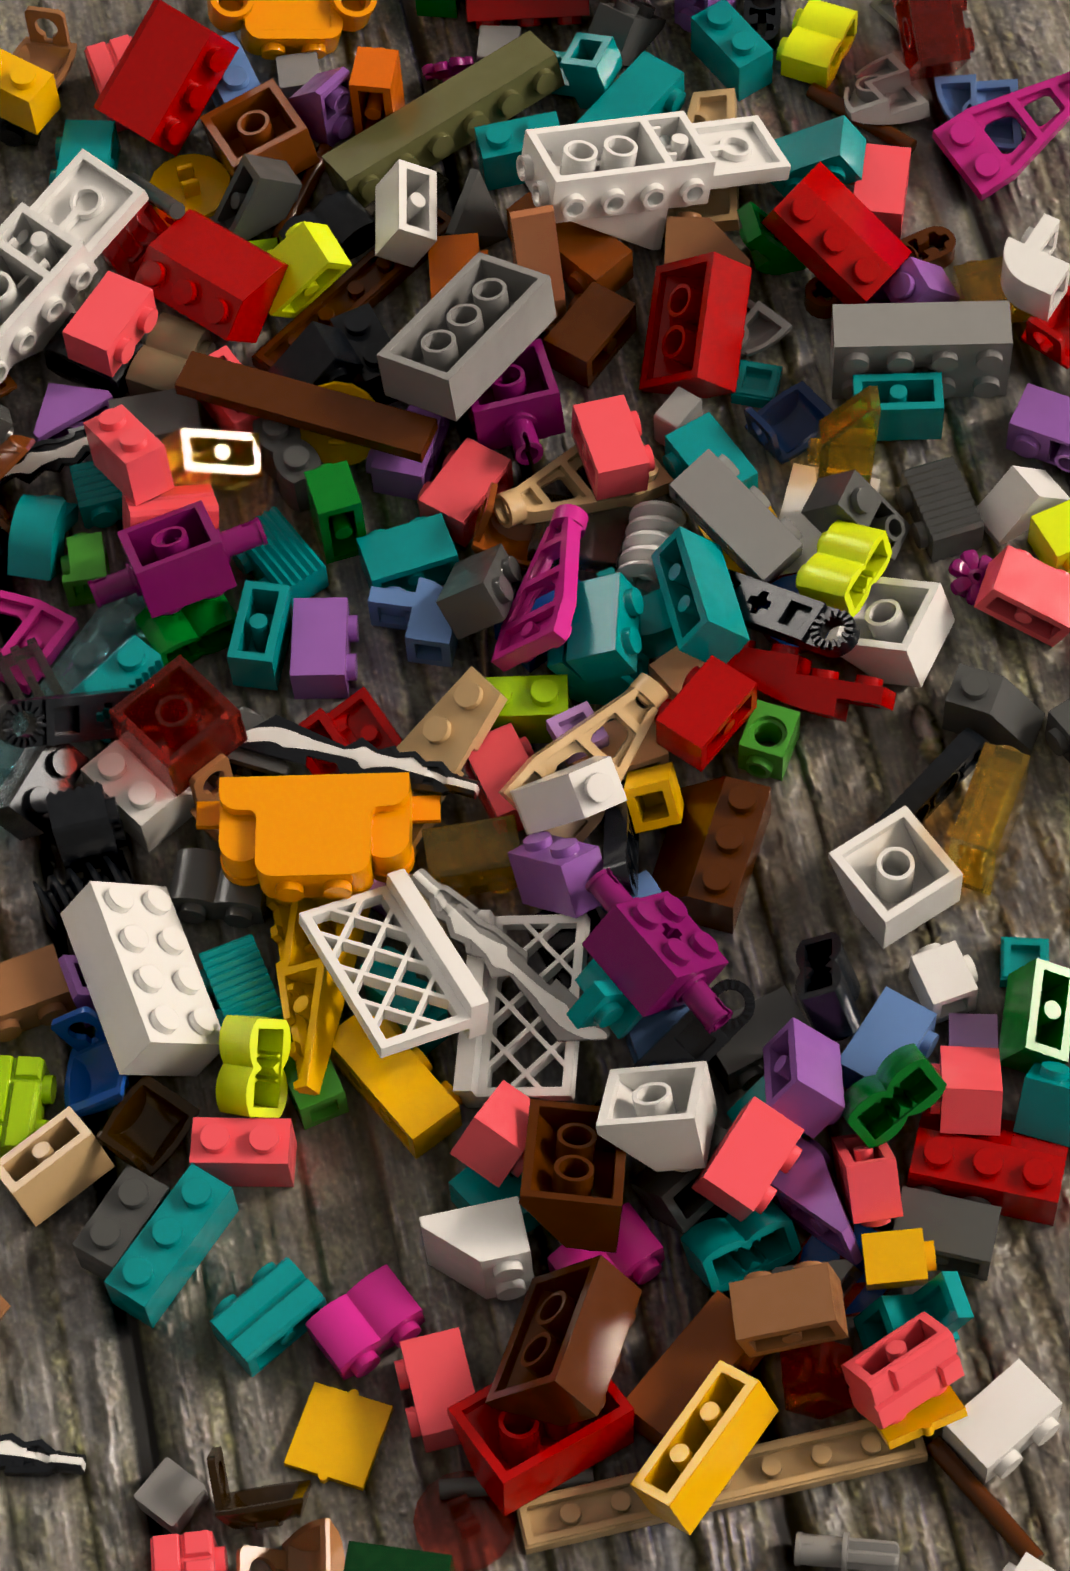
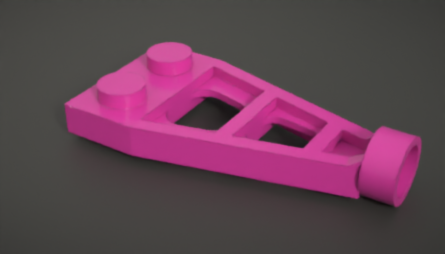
(975, 153)
(39, 620)
(549, 626)

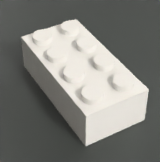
(142, 979)

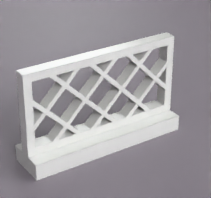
(433, 956)
(477, 1056)

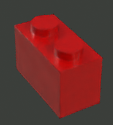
(705, 712)

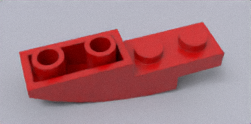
(788, 679)

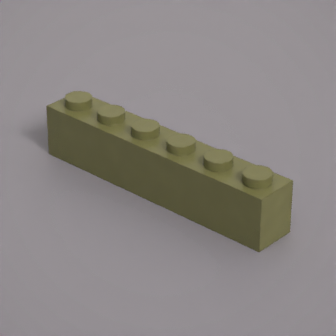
(446, 115)

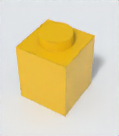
(654, 797)
(897, 1259)

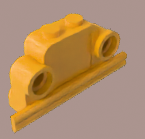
(290, 26)
(316, 831)

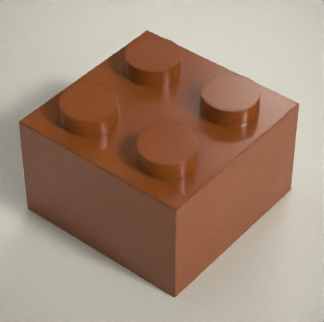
(259, 125)

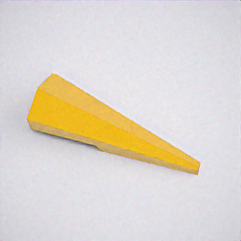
(307, 990)

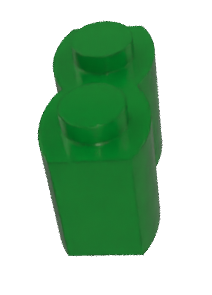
(191, 632)
(901, 1088)

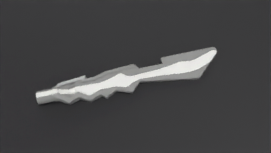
(504, 959)

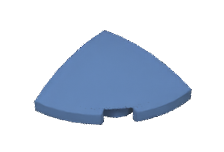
(963, 91)

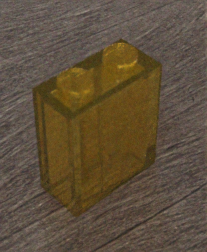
(989, 815)

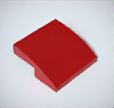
(348, 722)

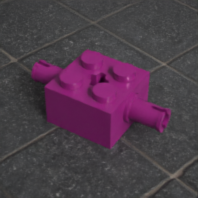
(520, 407)
(177, 560)
(656, 952)

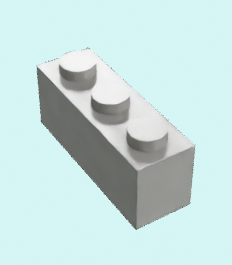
(736, 517)

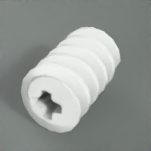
(647, 529)

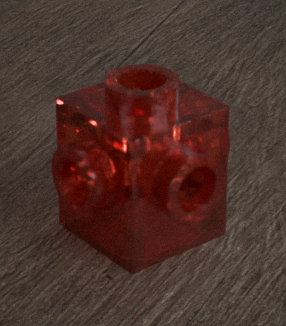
(815, 1379)

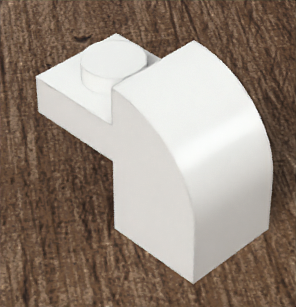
(1030, 274)

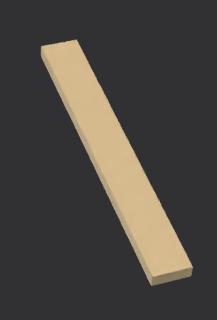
(766, 1472)

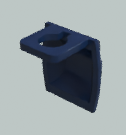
(787, 421)

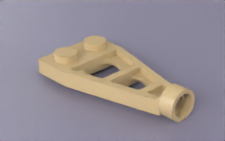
(530, 504)
(578, 739)

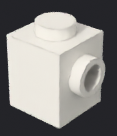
(944, 979)

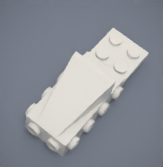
(635, 168)
(53, 249)

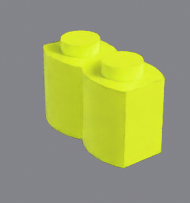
(818, 42)
(845, 566)
(253, 1064)

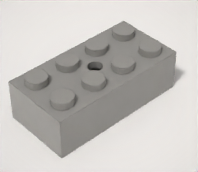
(467, 336)
(961, 339)

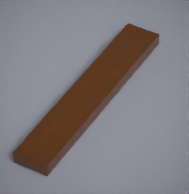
(364, 283)
(306, 406)

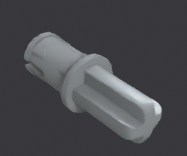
(846, 1552)

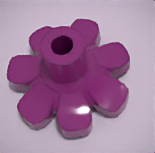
(445, 70)
(969, 574)

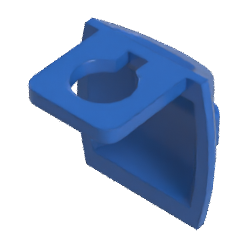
(91, 1072)

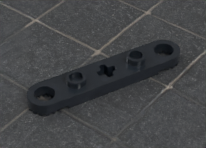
(793, 617)
(61, 718)
(688, 1038)

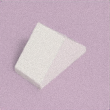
(1015, 499)

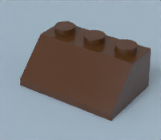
(714, 849)
(572, 1176)
(566, 1343)

